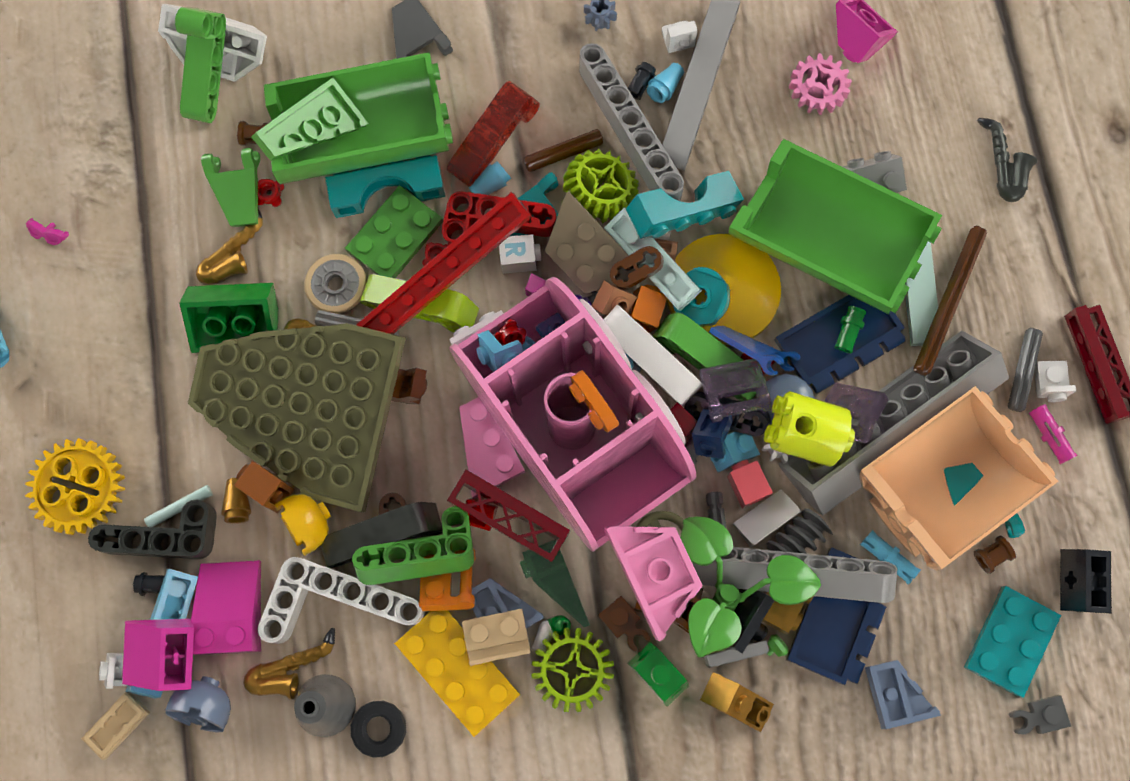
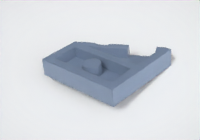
(495, 599)
(897, 696)

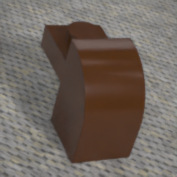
(410, 386)

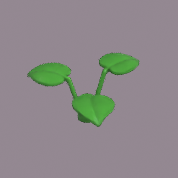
(713, 621)

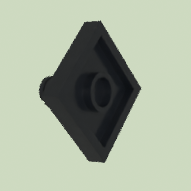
(751, 614)

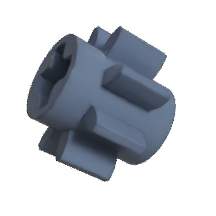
(598, 19)

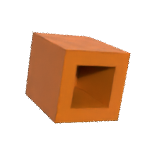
(648, 307)

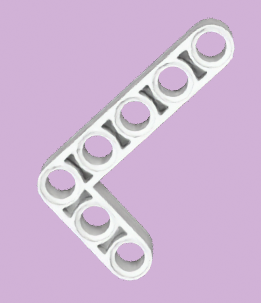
(337, 591)

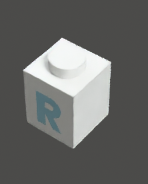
(519, 254)

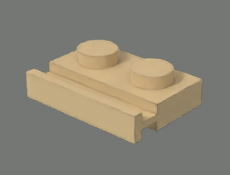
(496, 637)

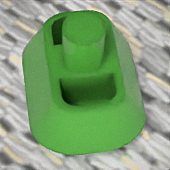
(777, 645)

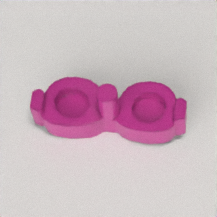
(51, 235)

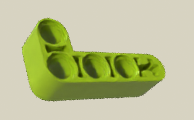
(449, 309)

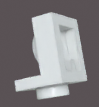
(679, 35)
(1053, 381)

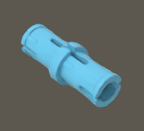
(887, 553)

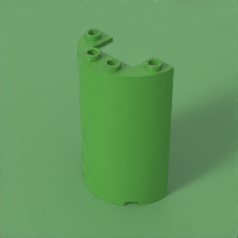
(395, 99)
(837, 227)

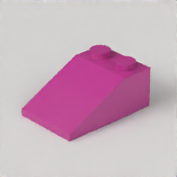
(227, 608)

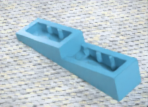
(171, 603)

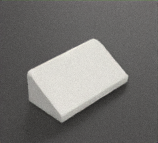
(766, 518)

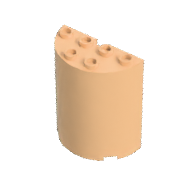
(913, 489)

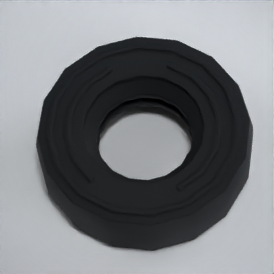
(359, 729)

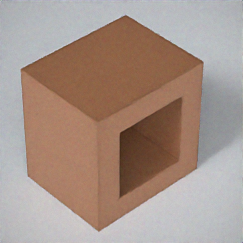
(612, 295)

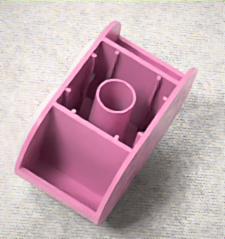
(586, 472)

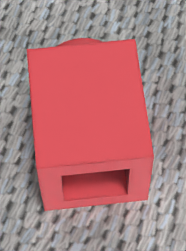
(749, 483)

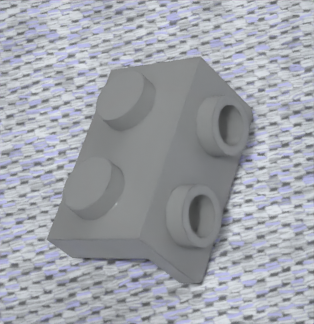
(883, 169)

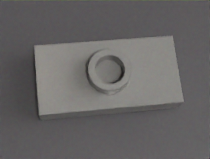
(731, 655)

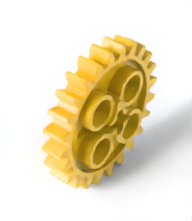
(66, 511)

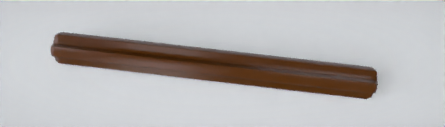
(950, 301)

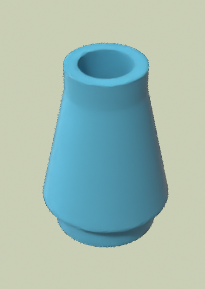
(664, 84)
(490, 180)

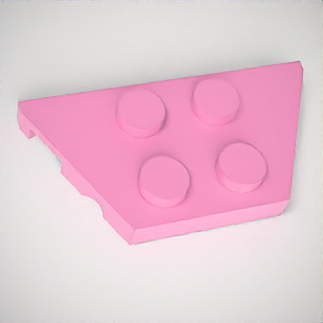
(656, 571)

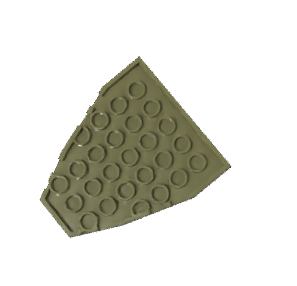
(304, 403)

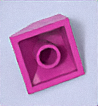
(861, 30)

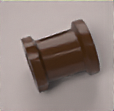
(245, 132)
(994, 554)

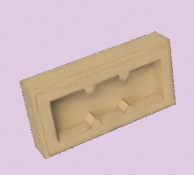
(115, 725)

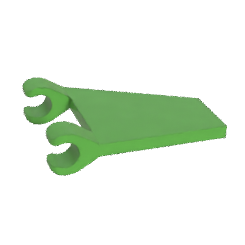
(235, 189)

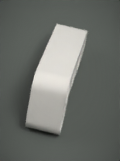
(652, 356)

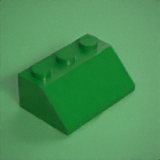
(227, 312)

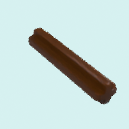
(563, 150)

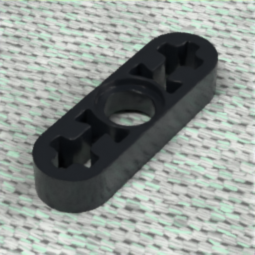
(746, 427)

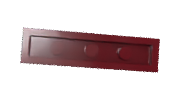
(1097, 364)
(515, 507)

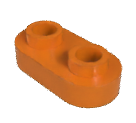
(600, 414)

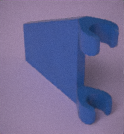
(757, 350)

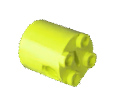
(820, 430)

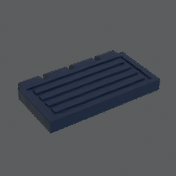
(818, 334)
(834, 634)

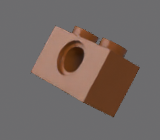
(262, 485)

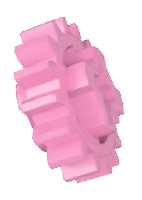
(820, 83)

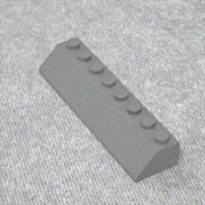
(911, 403)

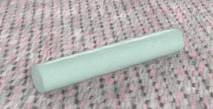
(176, 507)

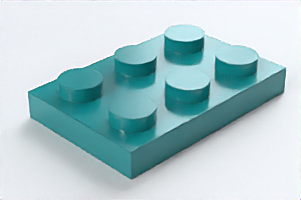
(1012, 641)

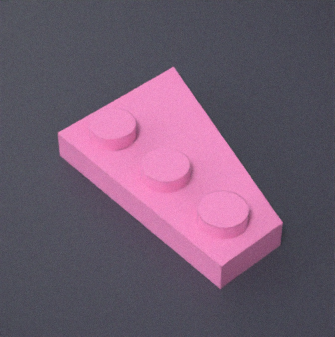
(487, 447)

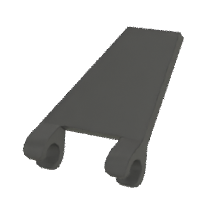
(416, 29)

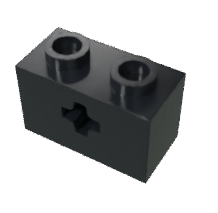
(1085, 580)

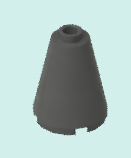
(324, 705)

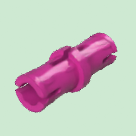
(1041, 416)

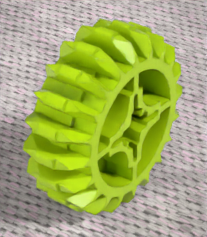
(589, 172)
(546, 665)

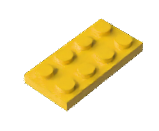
(441, 657)

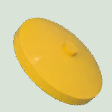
(747, 271)

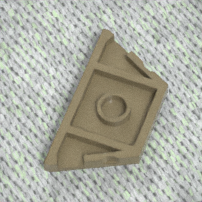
(583, 247)

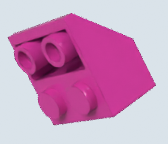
(158, 654)

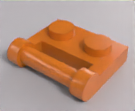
(437, 591)

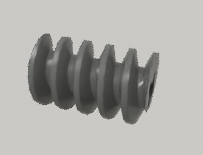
(801, 534)

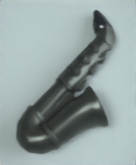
(1011, 176)

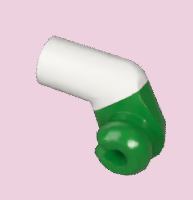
(547, 627)

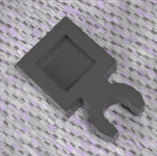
(1044, 714)

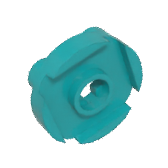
(717, 297)

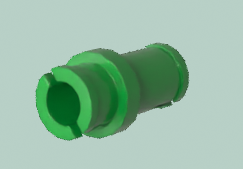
(851, 325)

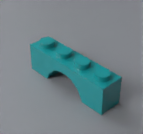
(351, 190)
(657, 213)

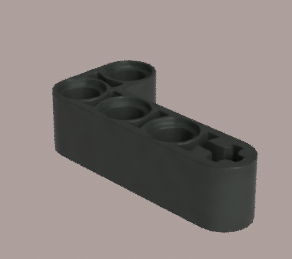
(400, 524)
(152, 536)

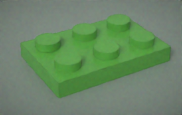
(394, 234)

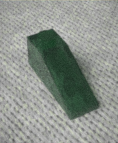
(554, 581)

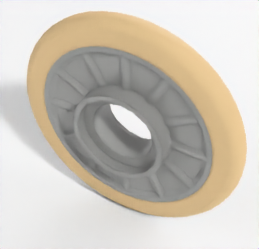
(323, 271)

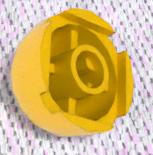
(305, 521)

